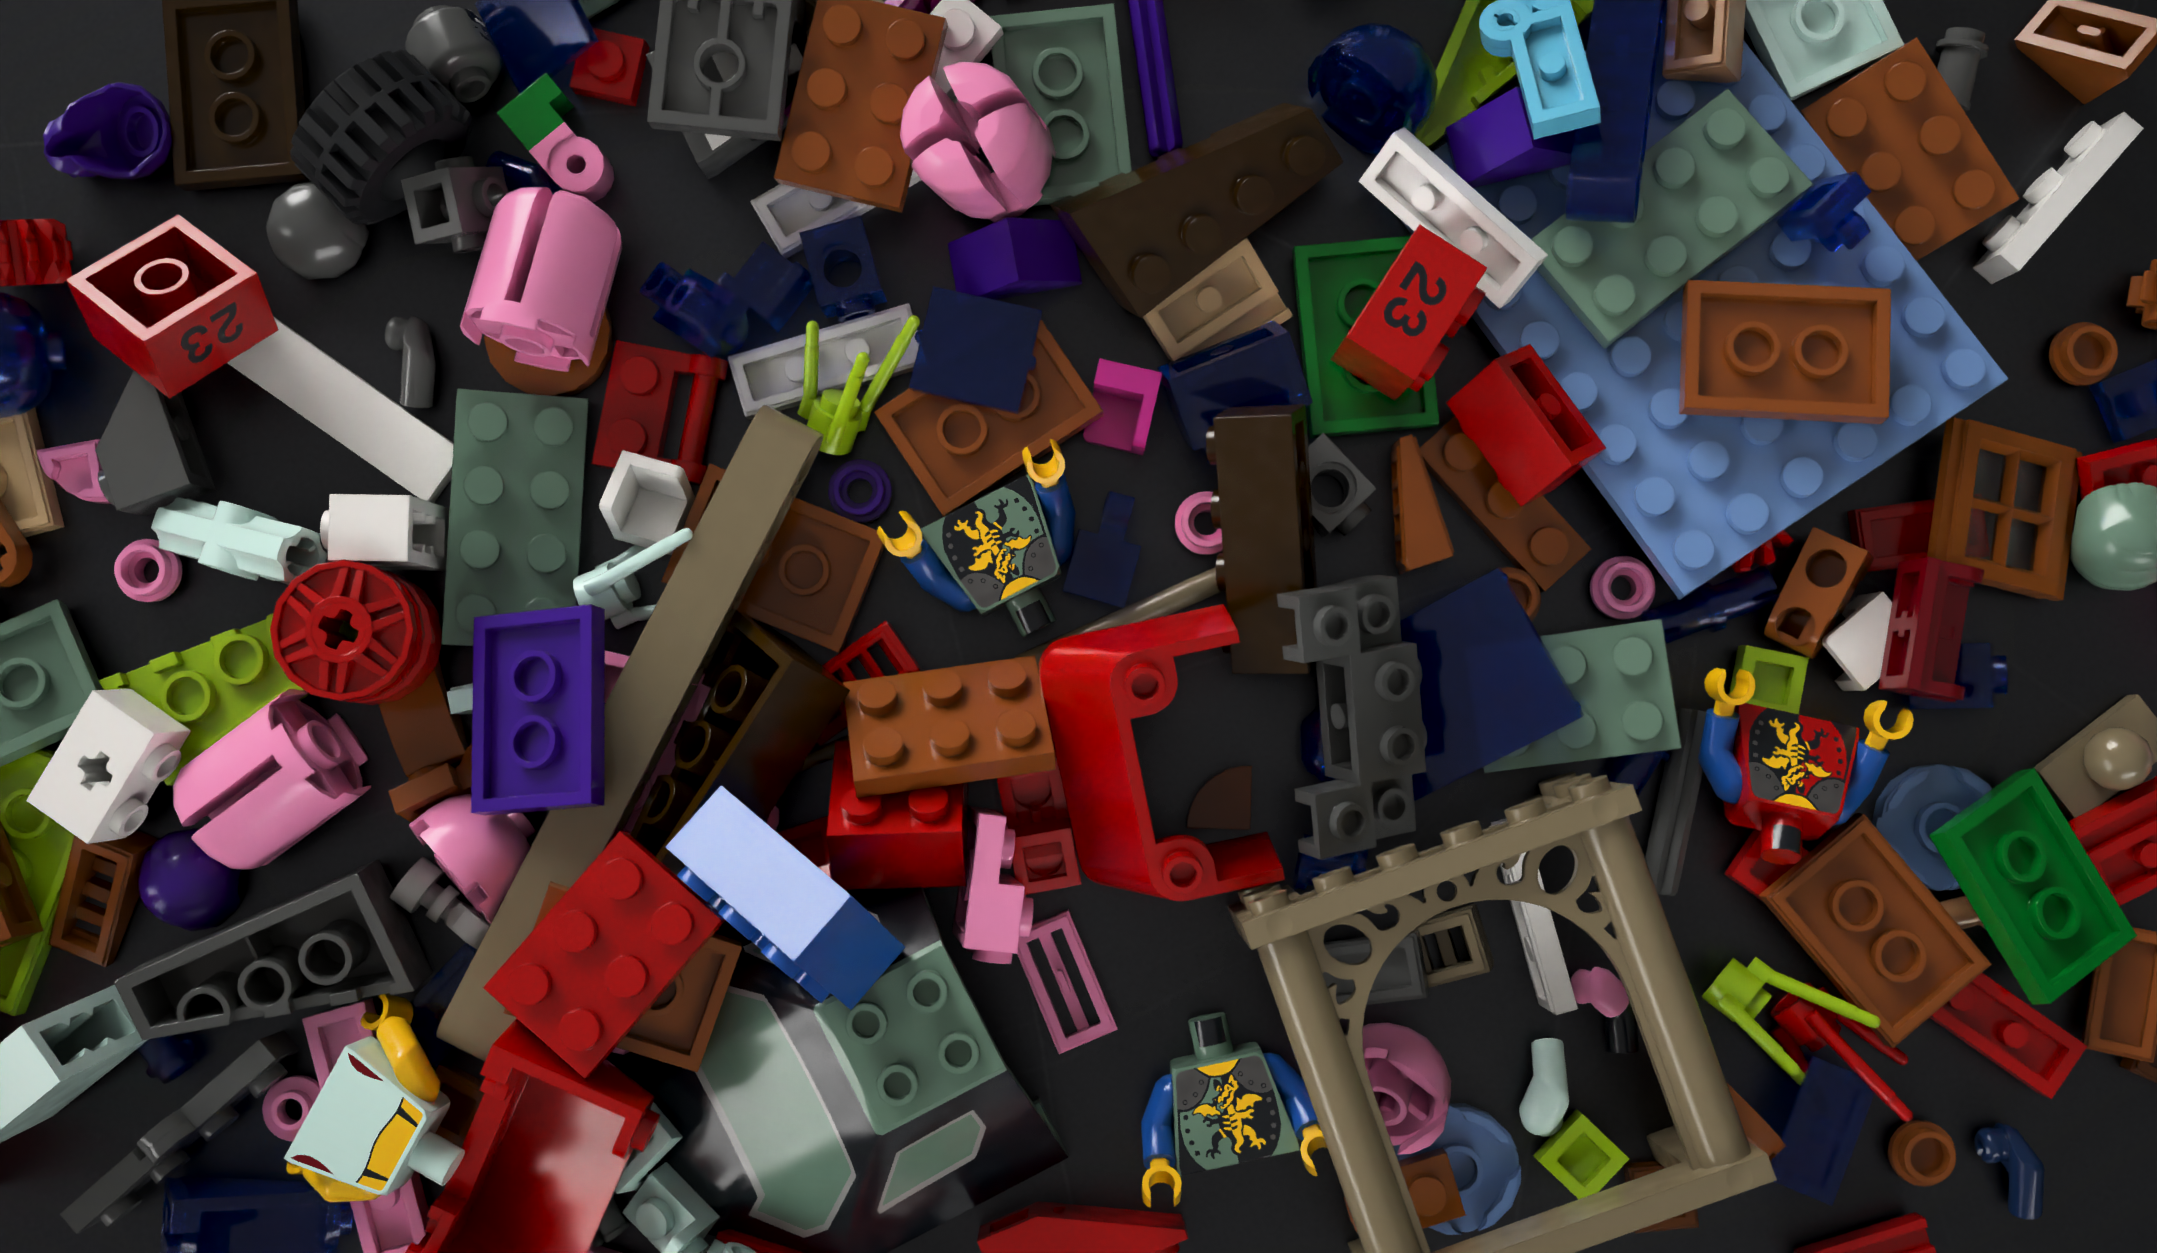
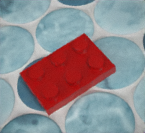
(604, 954)

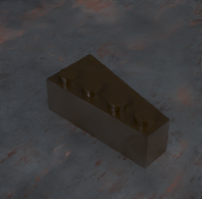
(1194, 204)
(749, 736)

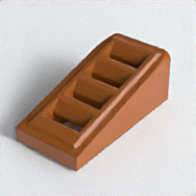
(1418, 521)
(116, 859)

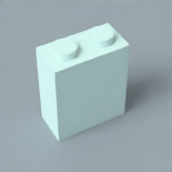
(61, 1057)

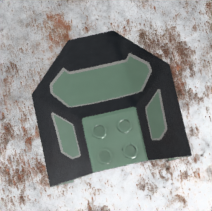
(846, 1120)

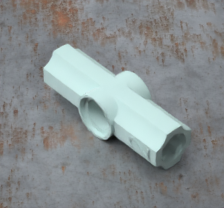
(237, 540)

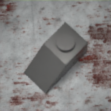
(150, 452)

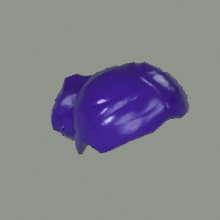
(110, 134)

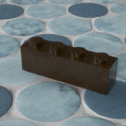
(1265, 528)

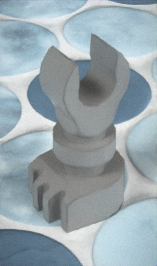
(421, 888)

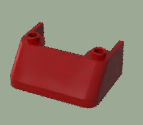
(1090, 695)

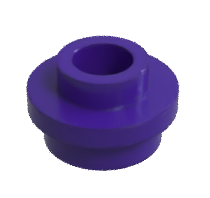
(853, 472)

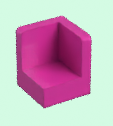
(1128, 403)

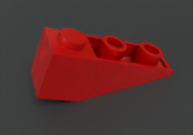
(1082, 1229)

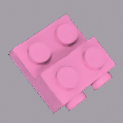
(992, 905)

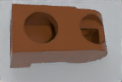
(1816, 592)

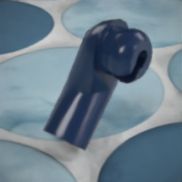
(2023, 1165)

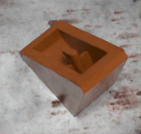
(2087, 45)

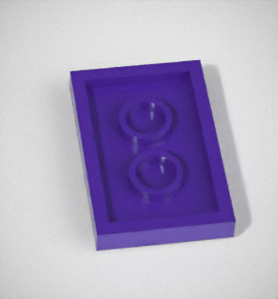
(538, 710)

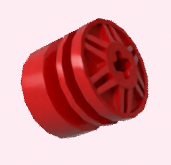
(394, 643)

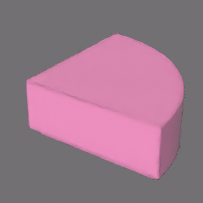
(75, 469)

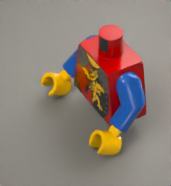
(1786, 768)

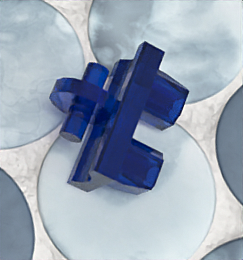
(697, 310)

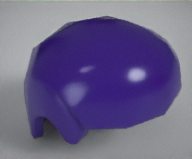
(186, 884)

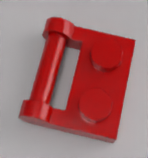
(641, 405)

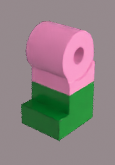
(568, 159)

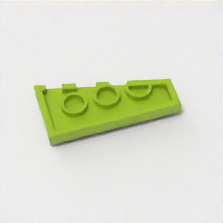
(213, 684)

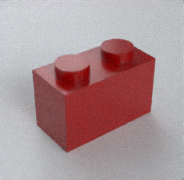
(1525, 425)

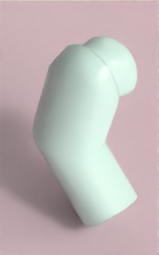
(1547, 1093)

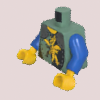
(997, 546)
(1224, 1109)

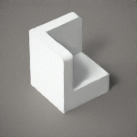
(646, 500)
(1860, 641)

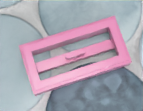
(1085, 1032)

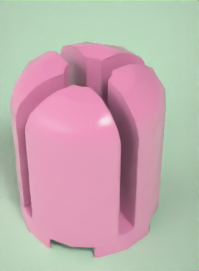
(988, 115)
(544, 277)
(269, 782)

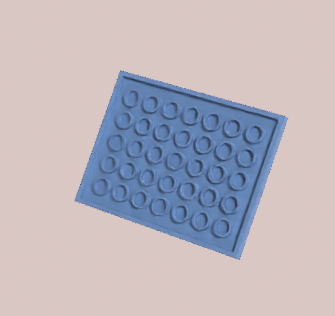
(1721, 486)

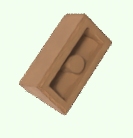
(1704, 40)

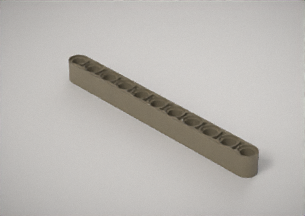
(648, 697)

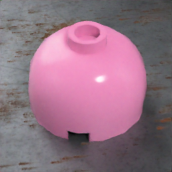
(475, 850)
(1408, 1084)

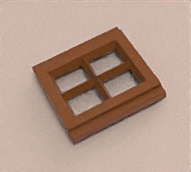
(2005, 507)

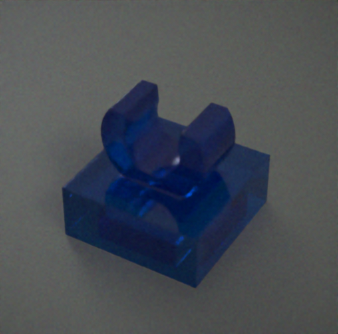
(1828, 213)
(2128, 401)

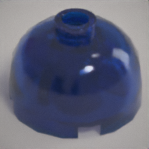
(1374, 84)
(26, 356)

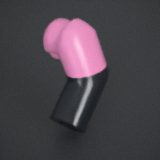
(1609, 997)

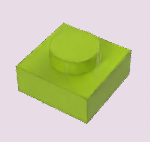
(1777, 677)
(1581, 1156)

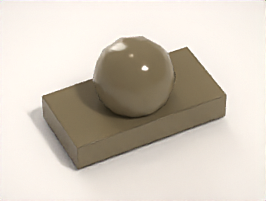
(2102, 758)

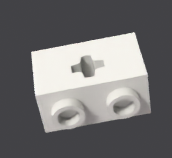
(386, 531)
(109, 766)

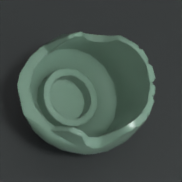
(2117, 537)

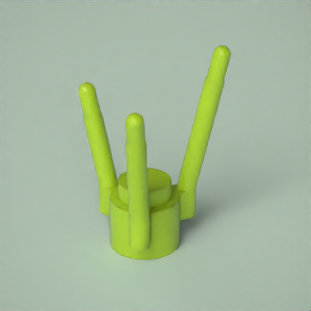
(839, 412)
(1740, 998)

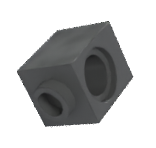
(1327, 459)

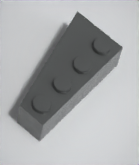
(298, 954)

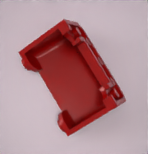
(539, 1154)

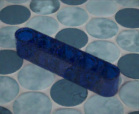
(1611, 154)

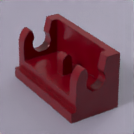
(1927, 628)

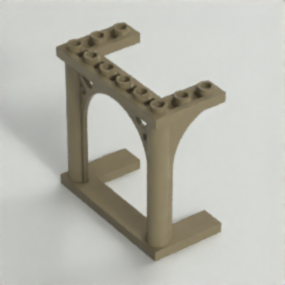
(1703, 1150)

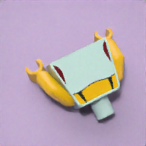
(376, 1116)

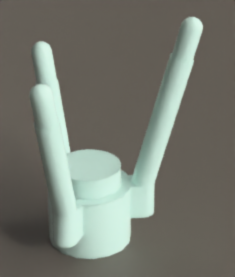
(615, 585)

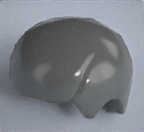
(313, 234)

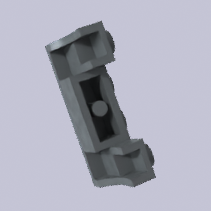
(1366, 712)

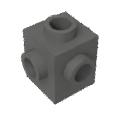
(454, 203)

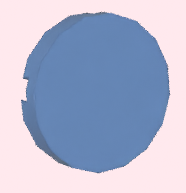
(1917, 806)
(1482, 1165)

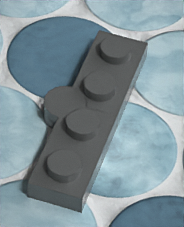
(162, 1148)

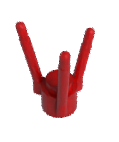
(1814, 1026)

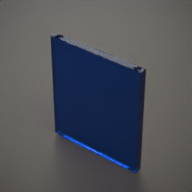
(1483, 680)

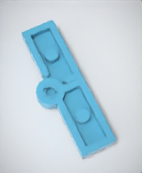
(1547, 61)

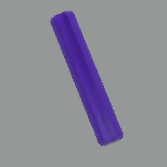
(1155, 76)

